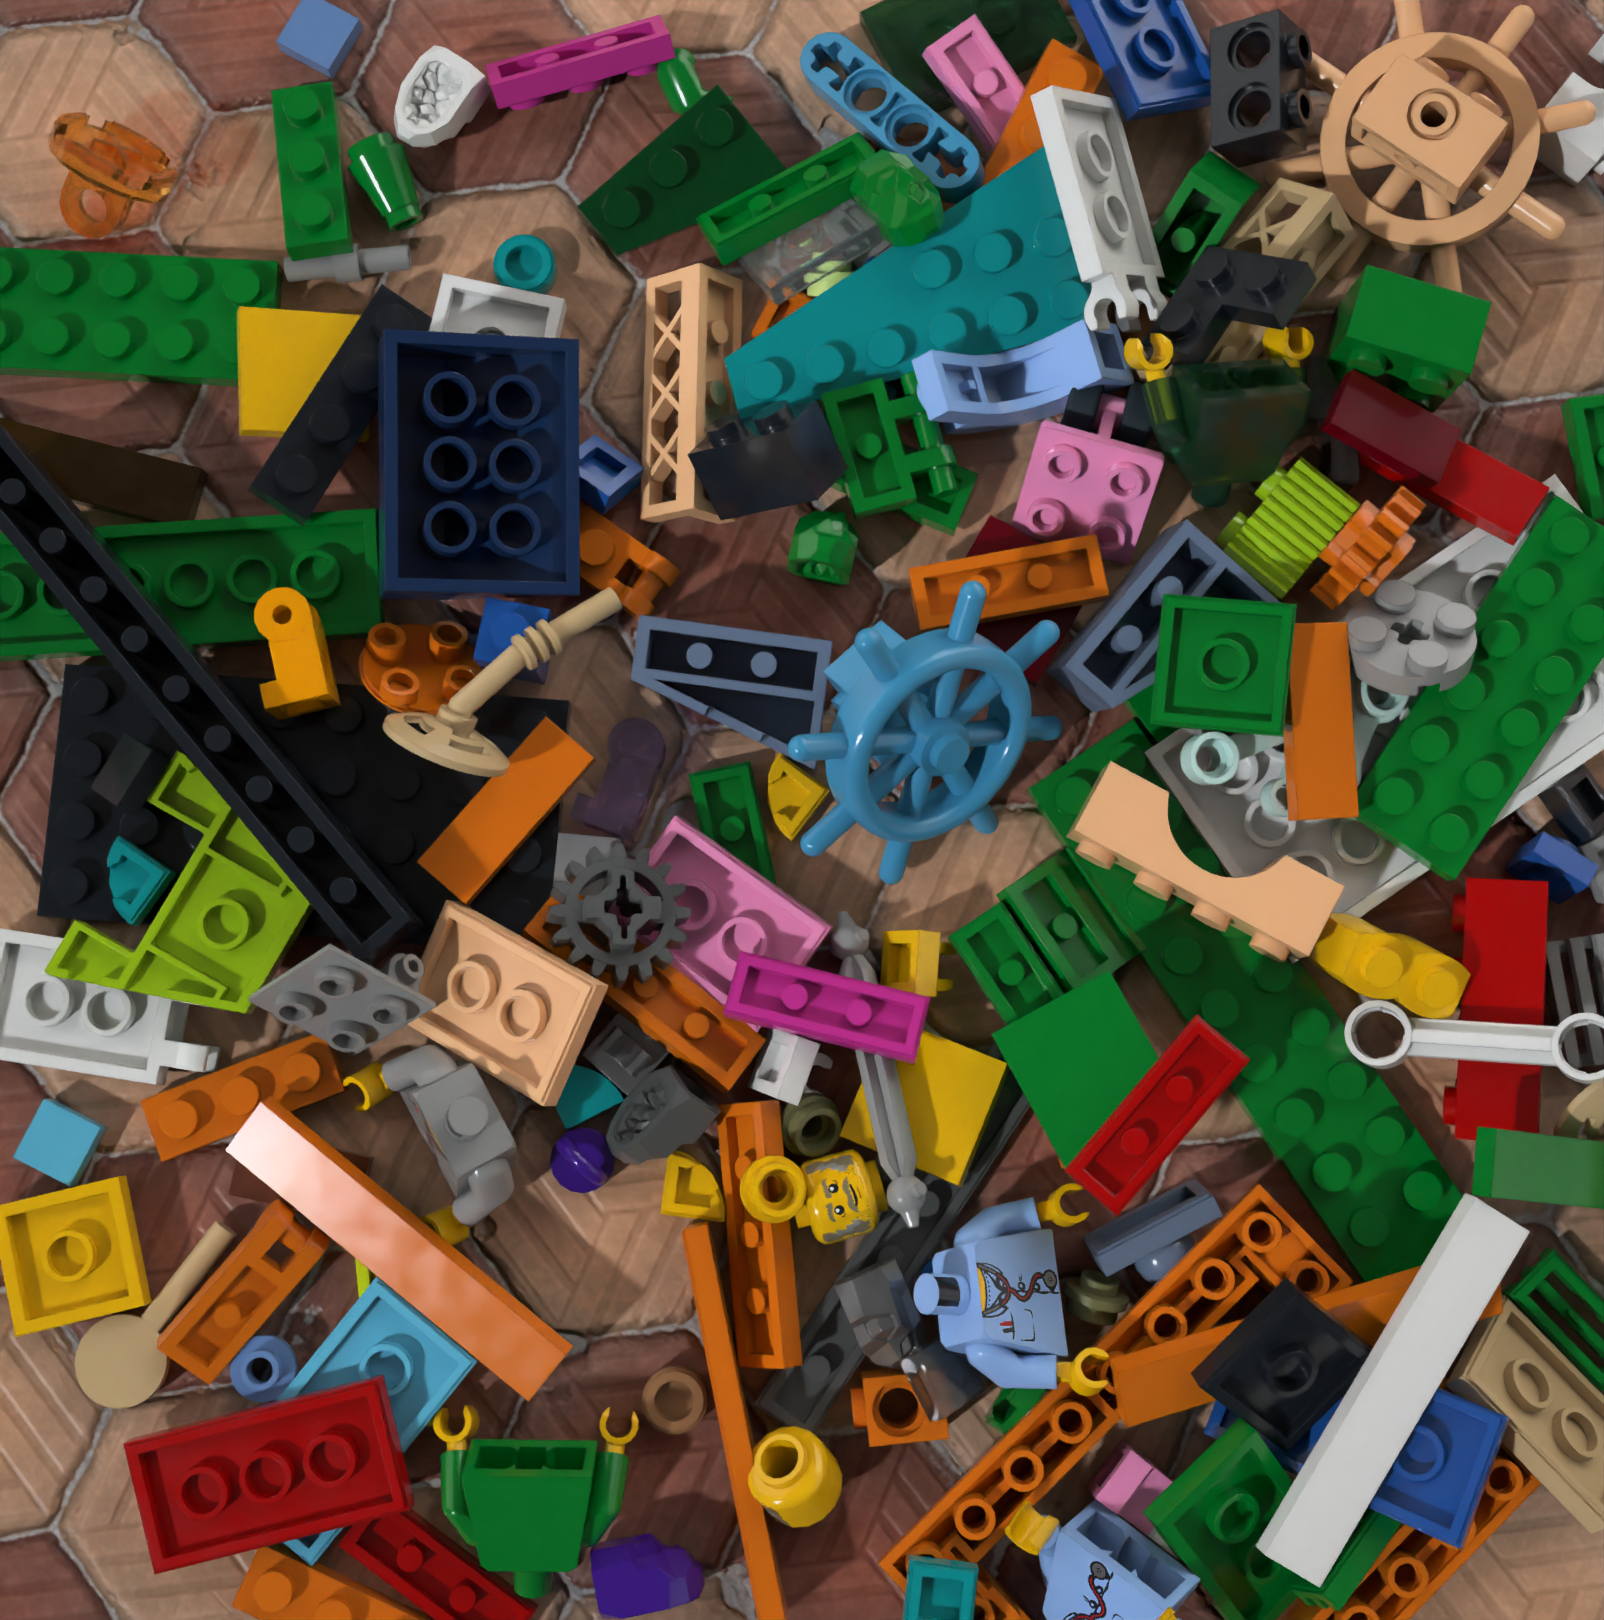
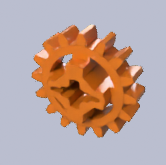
(1367, 548)

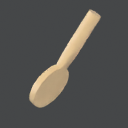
(119, 1354)

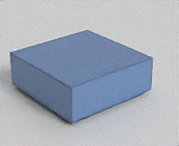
(320, 35)

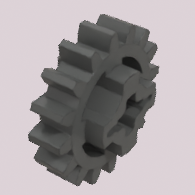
(645, 914)

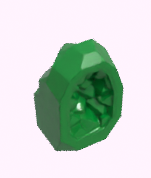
(898, 198)
(823, 548)

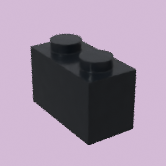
(767, 459)

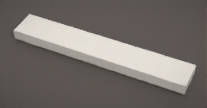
(1392, 1390)

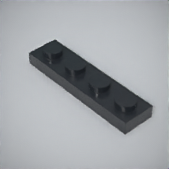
(333, 412)

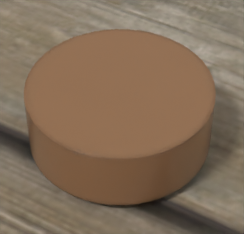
(675, 1399)

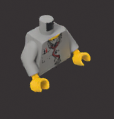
(458, 1127)

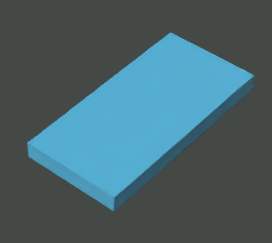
(389, 1339)

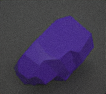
(643, 1576)

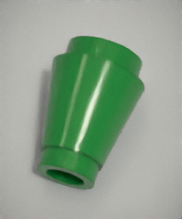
(386, 179)

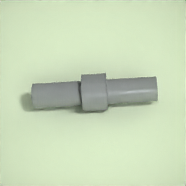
(350, 266)

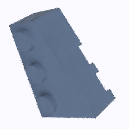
(1119, 643)
(740, 677)

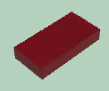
(1390, 429)

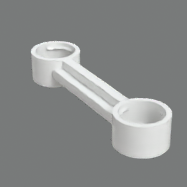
(1474, 1040)

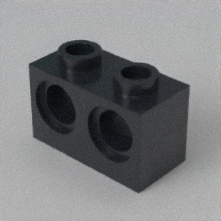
(1248, 90)

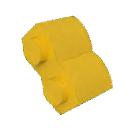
(1389, 966)

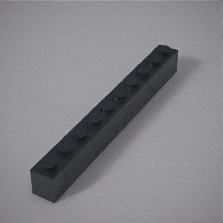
(199, 710)

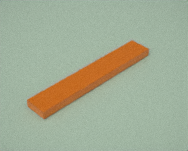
(399, 1248)
(1160, 1379)
(733, 1419)

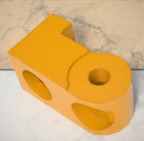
(298, 655)

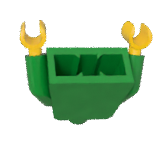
(531, 1500)

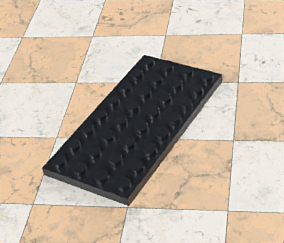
(370, 783)

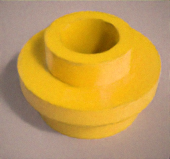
(792, 1189)

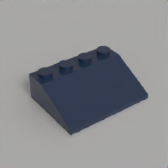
(478, 466)

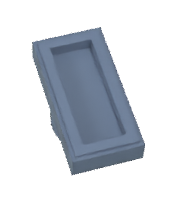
(1153, 1233)

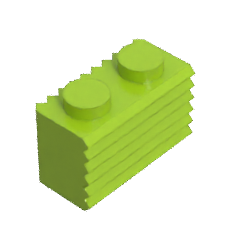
(1289, 528)

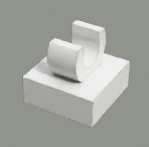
(786, 1065)

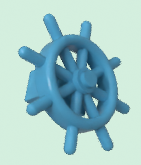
(905, 713)

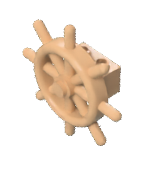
(1434, 136)

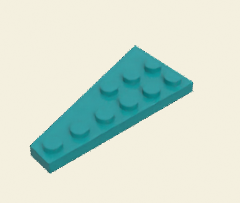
(976, 287)

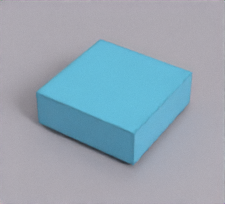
(60, 1142)

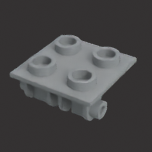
(346, 998)

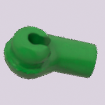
(680, 81)

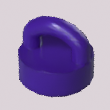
(582, 1160)

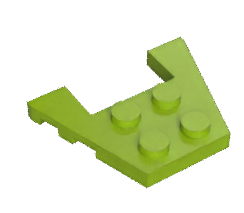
(218, 927)

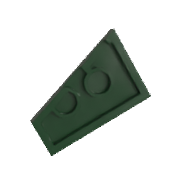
(680, 175)

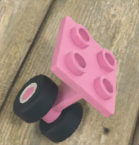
(1087, 480)

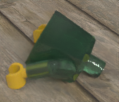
(1226, 417)

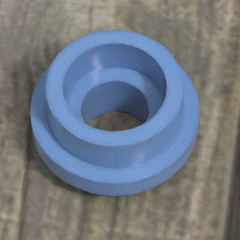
(280, 1356)

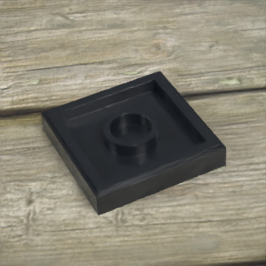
(1284, 1365)

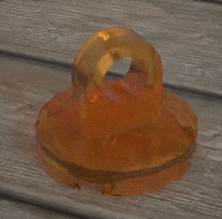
(111, 162)

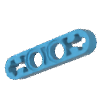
(897, 111)

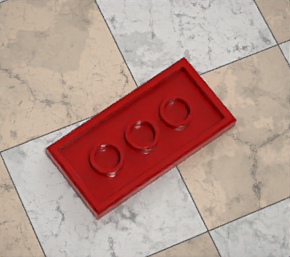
(269, 1474)

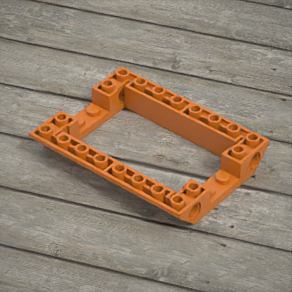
(1246, 1247)

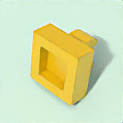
(912, 961)

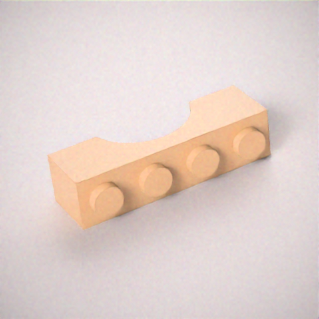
(1129, 826)

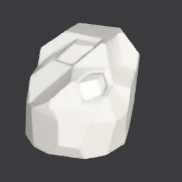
(438, 98)

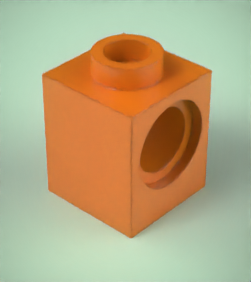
(881, 1429)

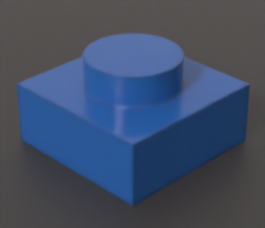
(605, 474)
(1553, 861)

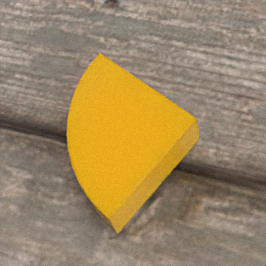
(792, 796)
(691, 1189)

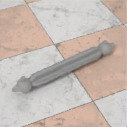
(882, 1088)

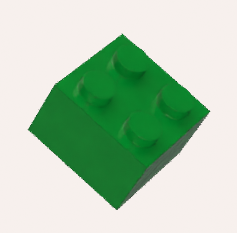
(1406, 335)

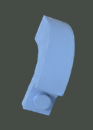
(1020, 383)

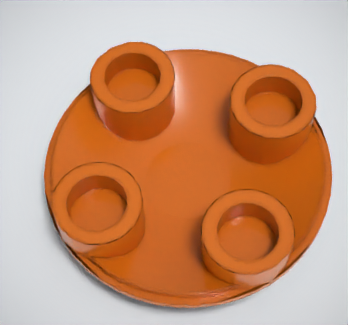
(417, 664)

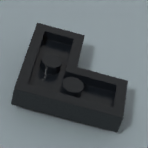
(1227, 288)

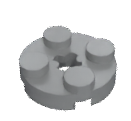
(1441, 635)

